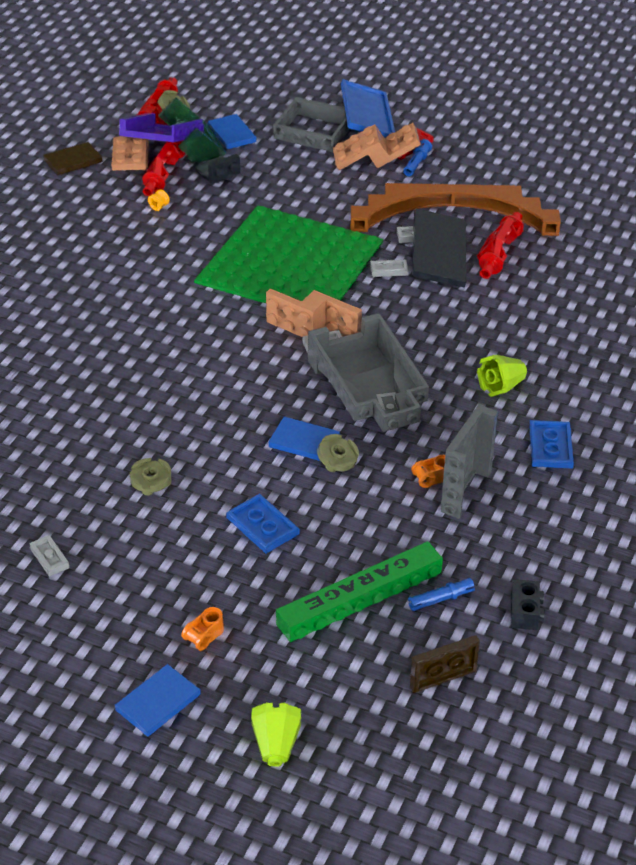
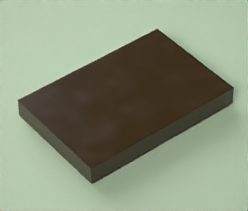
(72, 158)
(444, 663)

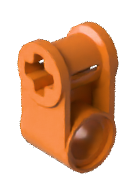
(432, 472)
(204, 628)

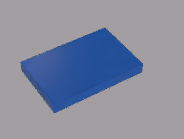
(232, 131)
(299, 437)
(551, 444)
(262, 523)
(157, 700)

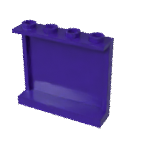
(144, 127)

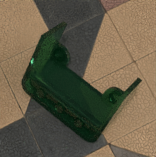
(198, 145)

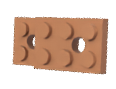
(379, 149)
(130, 153)
(312, 313)

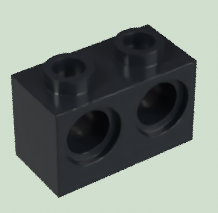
(526, 604)

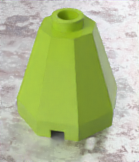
(500, 374)
(276, 731)

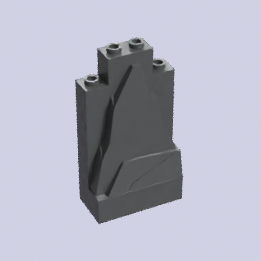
(368, 366)

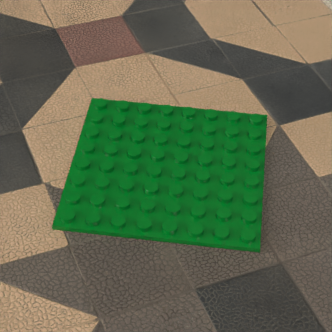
(289, 257)

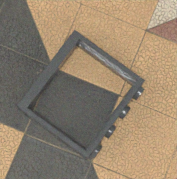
(315, 110)

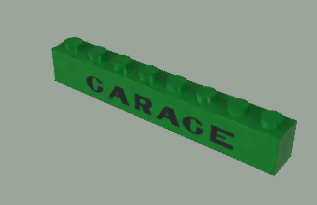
(358, 591)

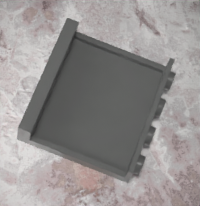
(468, 455)

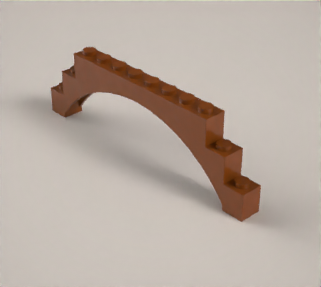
(495, 198)

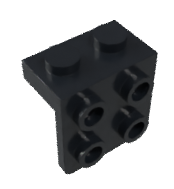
(220, 168)

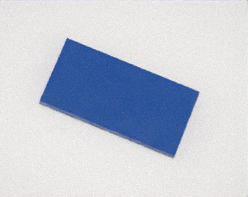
(366, 107)

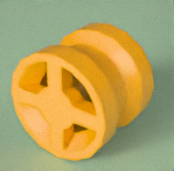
(158, 200)

